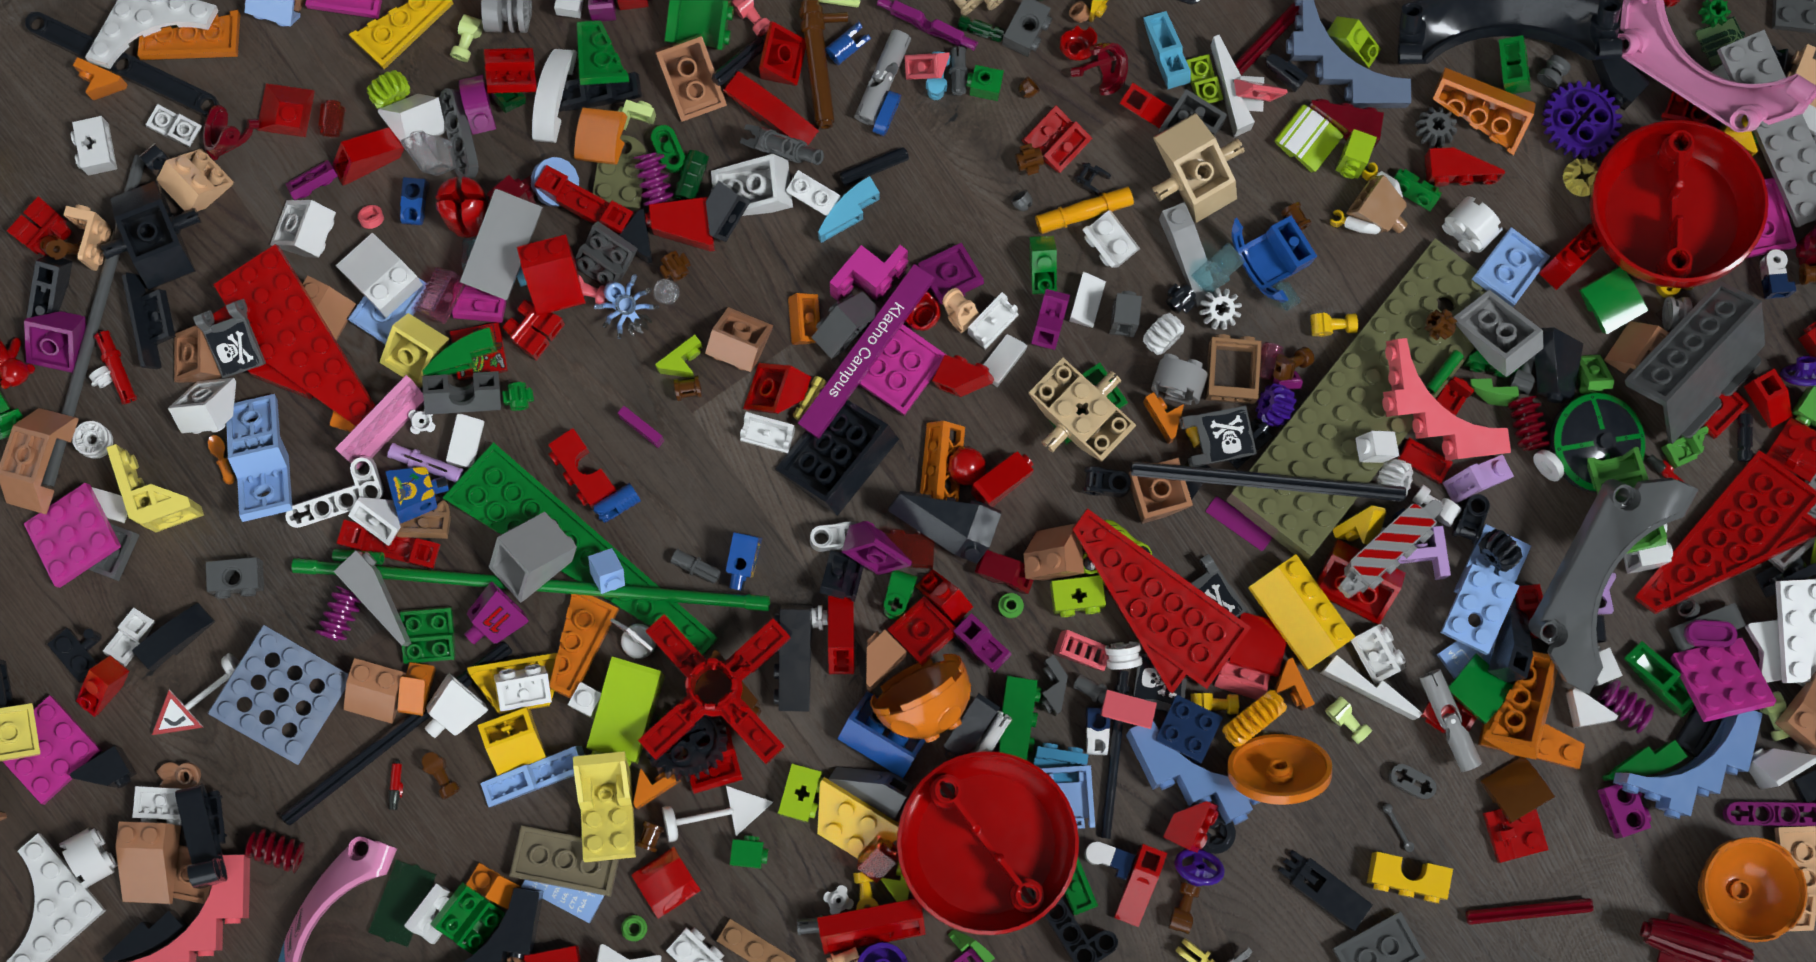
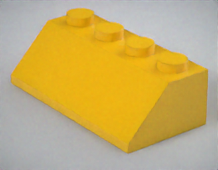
(1301, 612)

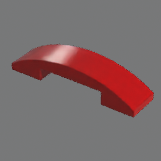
(582, 202)
(402, 549)

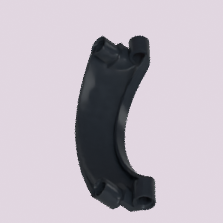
(1581, 26)

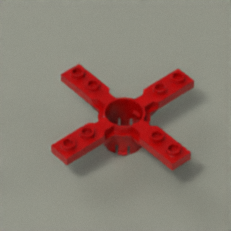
(731, 706)

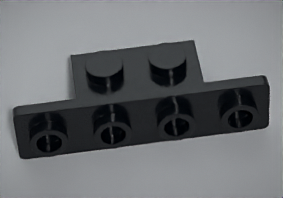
(149, 319)

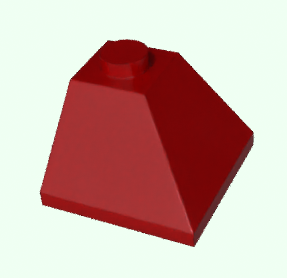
(286, 110)
(776, 388)

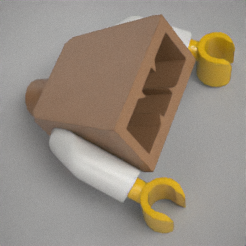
(1376, 207)

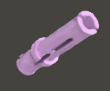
(397, 452)

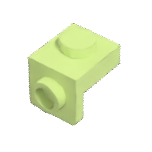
(641, 111)

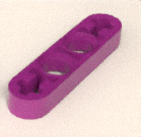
(1774, 814)

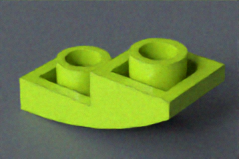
(1203, 79)

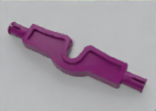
(935, 28)

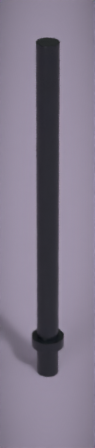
(1113, 765)

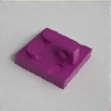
(952, 270)

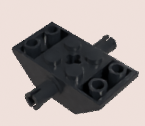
(162, 255)

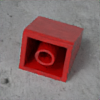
(551, 274)

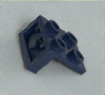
(1189, 729)

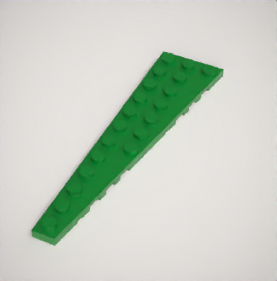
(506, 496)

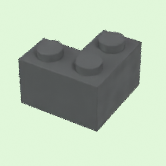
(1190, 104)
(845, 323)

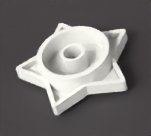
(1766, 638)

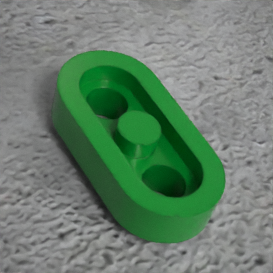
(670, 149)

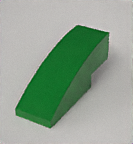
(461, 353)
(1660, 678)
(1647, 762)

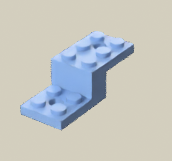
(259, 458)
(1485, 593)

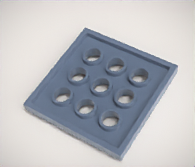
(276, 677)

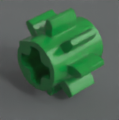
(1714, 12)
(518, 396)

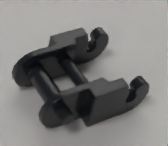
(1095, 171)

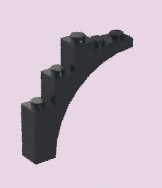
(516, 930)

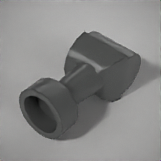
(1523, 377)

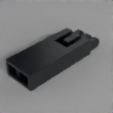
(1333, 895)

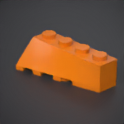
(1485, 107)
(1523, 715)

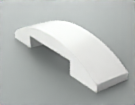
(549, 95)

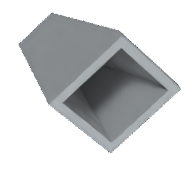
(531, 555)

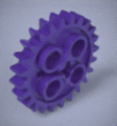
(1564, 105)

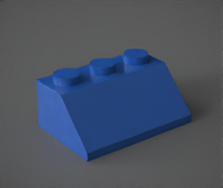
(877, 742)

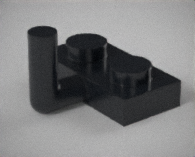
(75, 653)

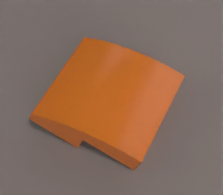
(599, 136)

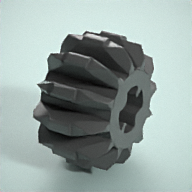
(1444, 132)

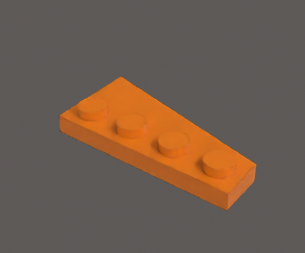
(191, 42)
(581, 638)
(1554, 746)

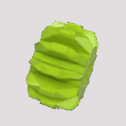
(388, 89)

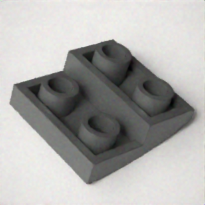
(605, 255)

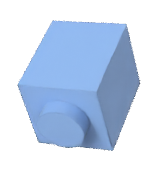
(606, 570)

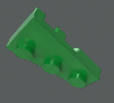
(597, 56)

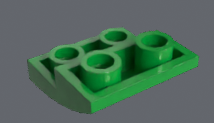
(1613, 300)
(430, 634)
(1479, 690)
(468, 918)

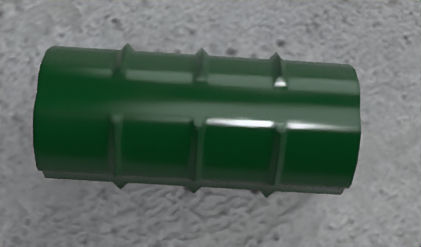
(691, 175)

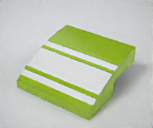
(1308, 138)

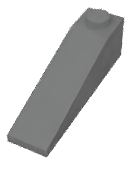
(1185, 245)
(368, 585)

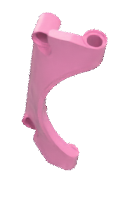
(1660, 55)

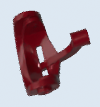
(1111, 80)
(229, 136)

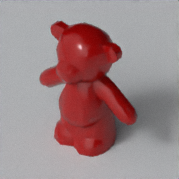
(13, 371)

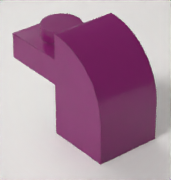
(477, 104)
(1050, 319)
(981, 643)

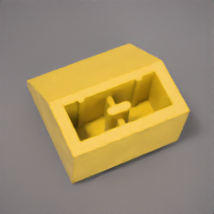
(512, 741)

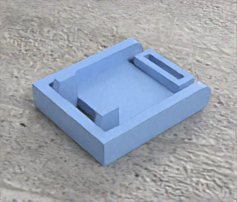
(1078, 793)

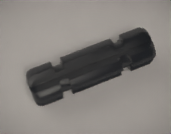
(1745, 437)

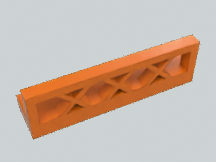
(935, 457)

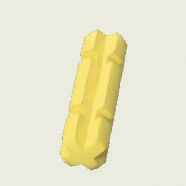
(816, 386)

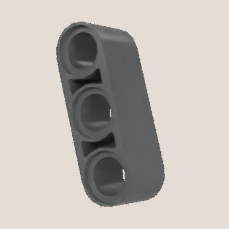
(1728, 614)

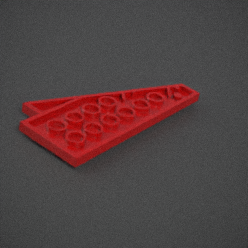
(294, 333)
(1747, 525)
(1170, 617)

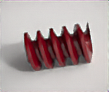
(1528, 423)
(275, 851)

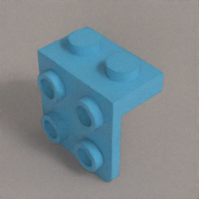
(1051, 757)

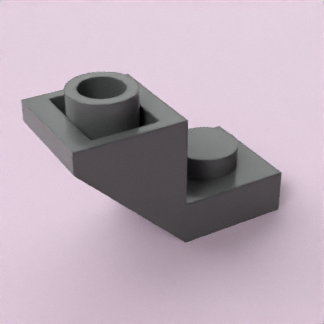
(1054, 696)

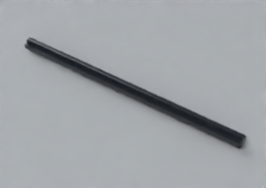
(1268, 481)
(378, 747)

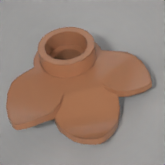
(174, 775)

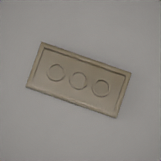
(559, 862)

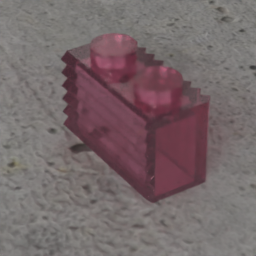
(440, 295)

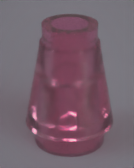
(1268, 357)

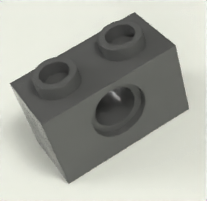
(1030, 13)
(219, 574)

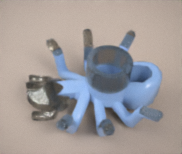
(626, 305)

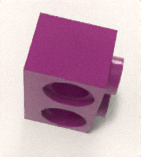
(1618, 811)

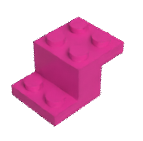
(869, 273)

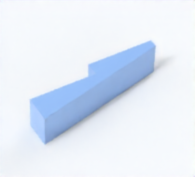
(531, 777)

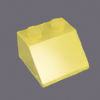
(412, 347)

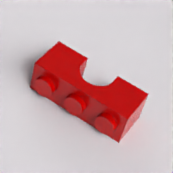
(568, 451)

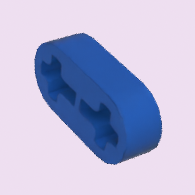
(887, 113)

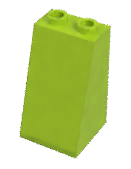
(625, 709)

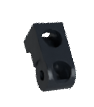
(154, 159)

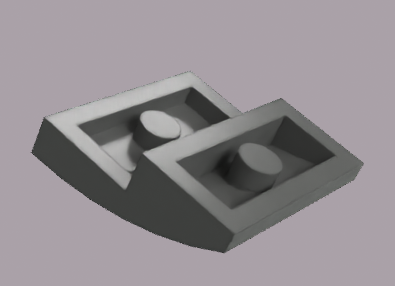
(115, 563)

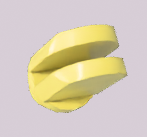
(1204, 956)

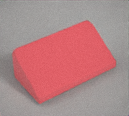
(925, 65)
(1258, 90)
(1242, 681)
(1128, 709)

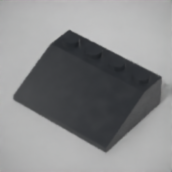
(841, 459)

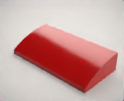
(871, 926)

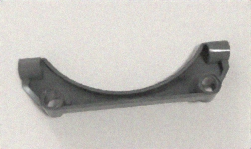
(1600, 544)

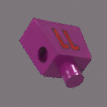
(494, 616)

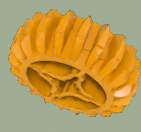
(1254, 718)

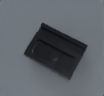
(841, 576)

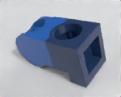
(413, 200)

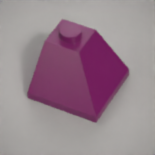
(54, 340)
(873, 549)

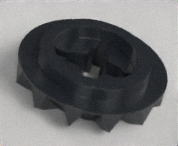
(1220, 845)

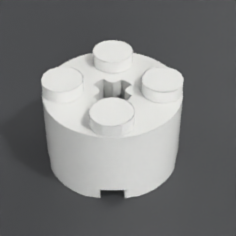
(1472, 225)
(87, 856)

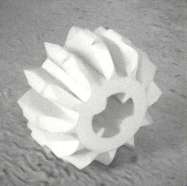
(1218, 299)
(1163, 334)
(1396, 473)

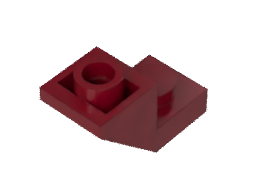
(1004, 570)

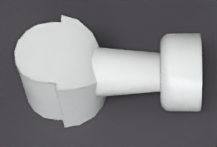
(1450, 509)

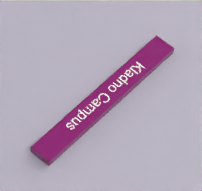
(866, 351)

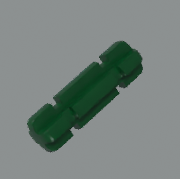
(981, 28)

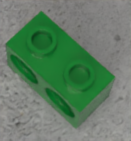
(1514, 65)

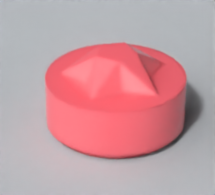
(370, 216)

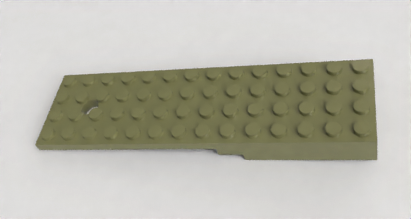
(1349, 403)

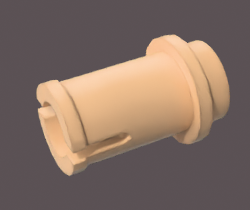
(846, 956)

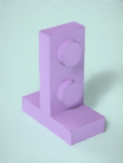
(1477, 478)
(1436, 552)

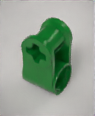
(899, 590)

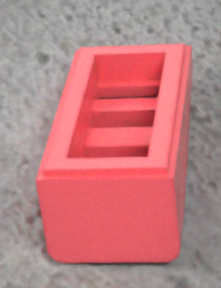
(1060, 650)

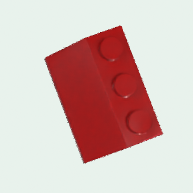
(1369, 604)

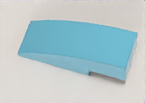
(1167, 50)
(849, 209)

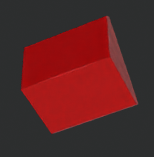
(782, 55)

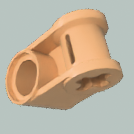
(959, 310)

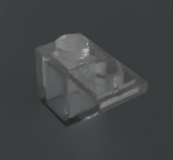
(430, 152)

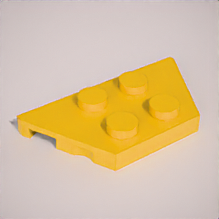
(484, 677)
(850, 821)

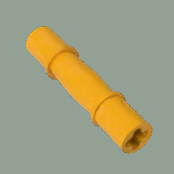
(1084, 210)

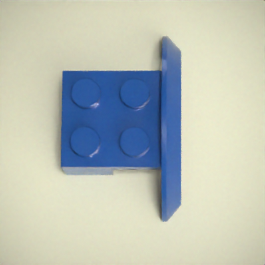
(1274, 255)

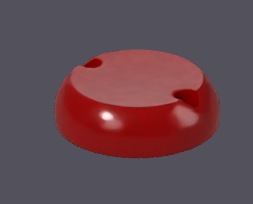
(1678, 206)
(987, 843)

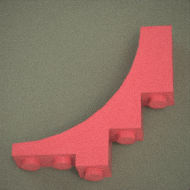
(1430, 418)
(205, 934)

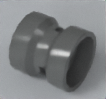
(1552, 74)

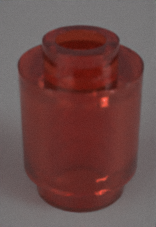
(331, 118)

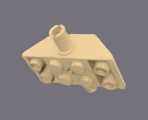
(1186, 149)
(1065, 391)

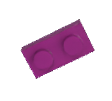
(307, 182)

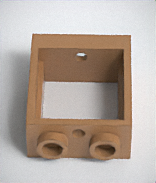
(1233, 394)

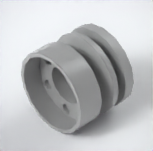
(513, 11)

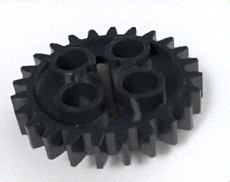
(698, 757)

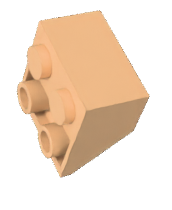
(193, 180)

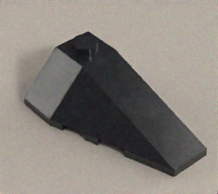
(956, 526)

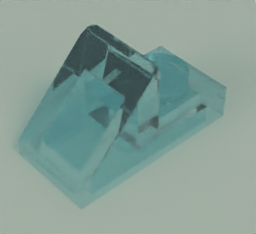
(1218, 268)

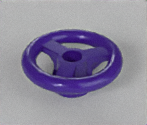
(1805, 370)
(1198, 873)

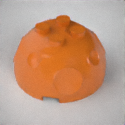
(924, 699)
(1752, 889)

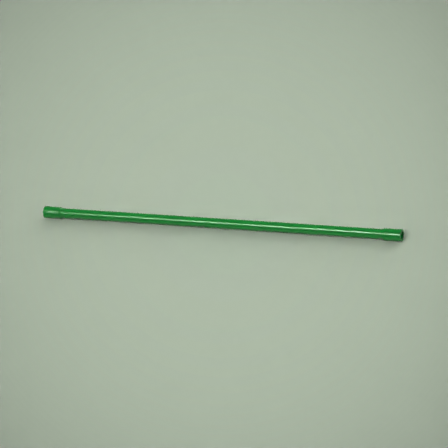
(748, 601)

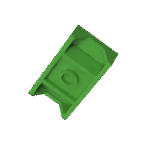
(1628, 470)

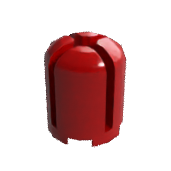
(462, 206)

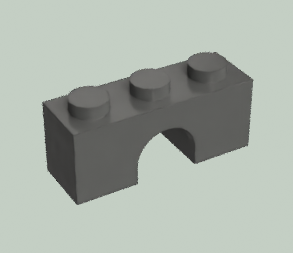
(444, 398)

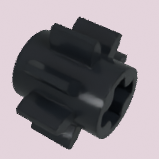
(1180, 298)

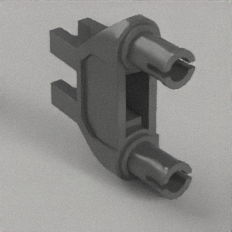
(781, 145)

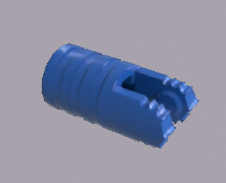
(845, 46)
(616, 503)

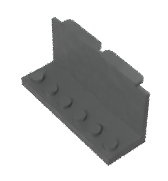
(1702, 359)

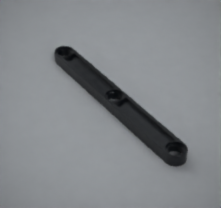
(136, 72)

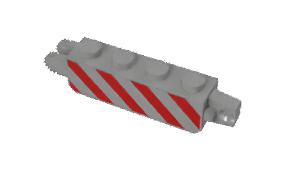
(1388, 547)

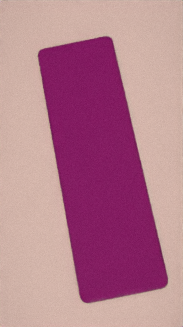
(1238, 523)

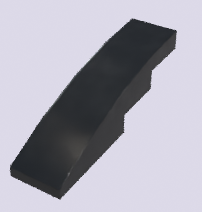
(594, 95)

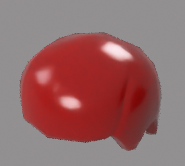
(1076, 43)
(924, 314)
(966, 465)

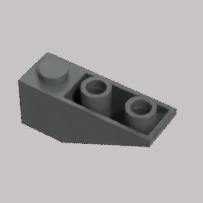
(877, 788)

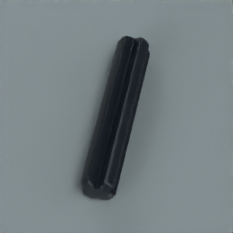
(738, 61)
(874, 166)

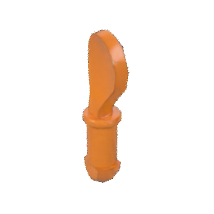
(217, 449)

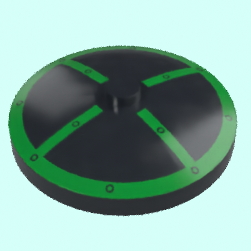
(1596, 428)

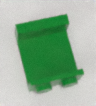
(694, 17)

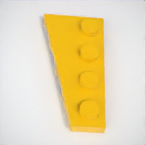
(396, 31)

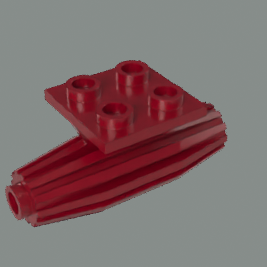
(1691, 941)

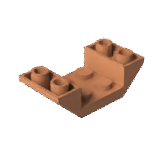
(1634, 345)
(28, 457)

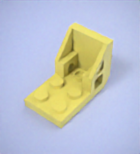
(149, 504)
(18, 732)
(605, 806)

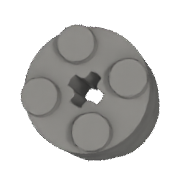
(1179, 379)

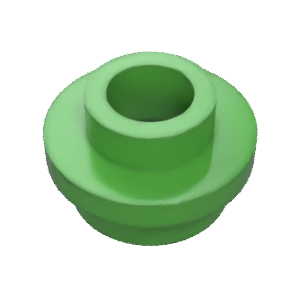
(1007, 612)
(625, 928)

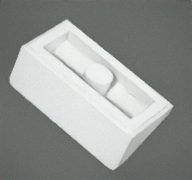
(1087, 300)
(1004, 358)
(465, 441)

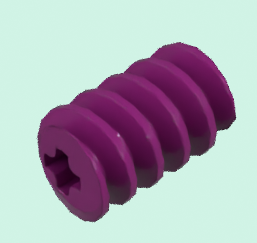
(653, 178)
(339, 615)
(1627, 705)

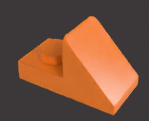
(101, 81)
(1166, 422)
(1291, 678)
(415, 688)
(647, 791)
(492, 885)

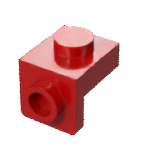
(1454, 394)

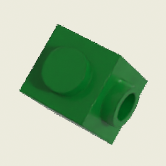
(985, 82)
(748, 853)

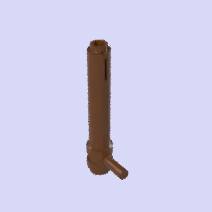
(812, 27)

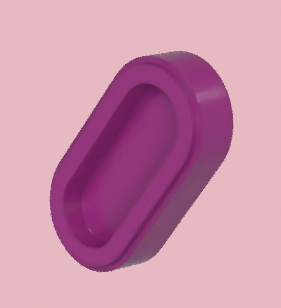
(1710, 633)

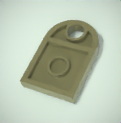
(620, 180)

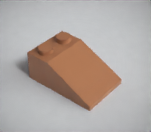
(689, 77)
(1800, 717)
(147, 861)

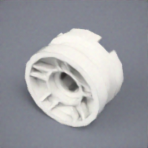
(82, 439)
(1123, 655)

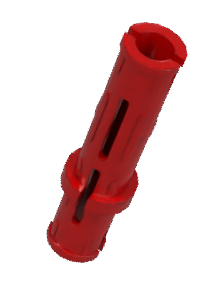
(111, 357)

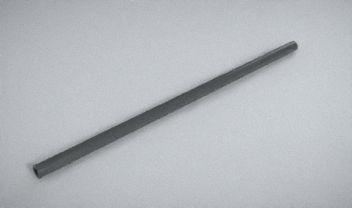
(88, 338)

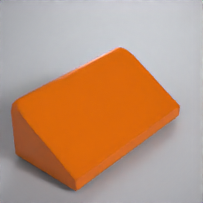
(804, 317)

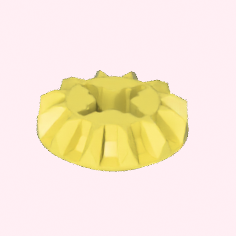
(1578, 186)

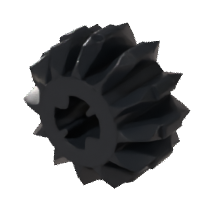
(1500, 550)

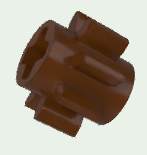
(1029, 159)
(675, 266)
(1440, 324)

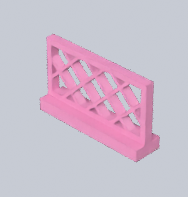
(382, 422)

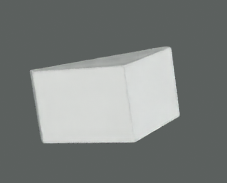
(377, 517)
(1586, 710)

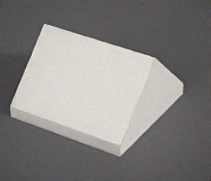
(414, 114)

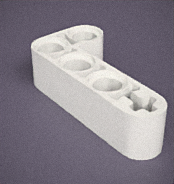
(333, 498)

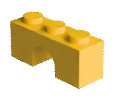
(1432, 882)

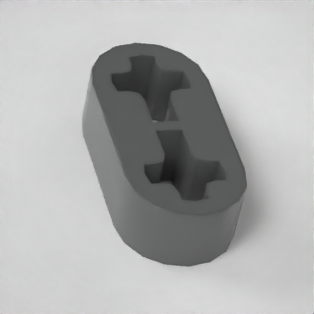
(1415, 776)

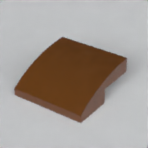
(1517, 789)

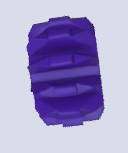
(1275, 405)

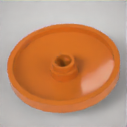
(1280, 769)

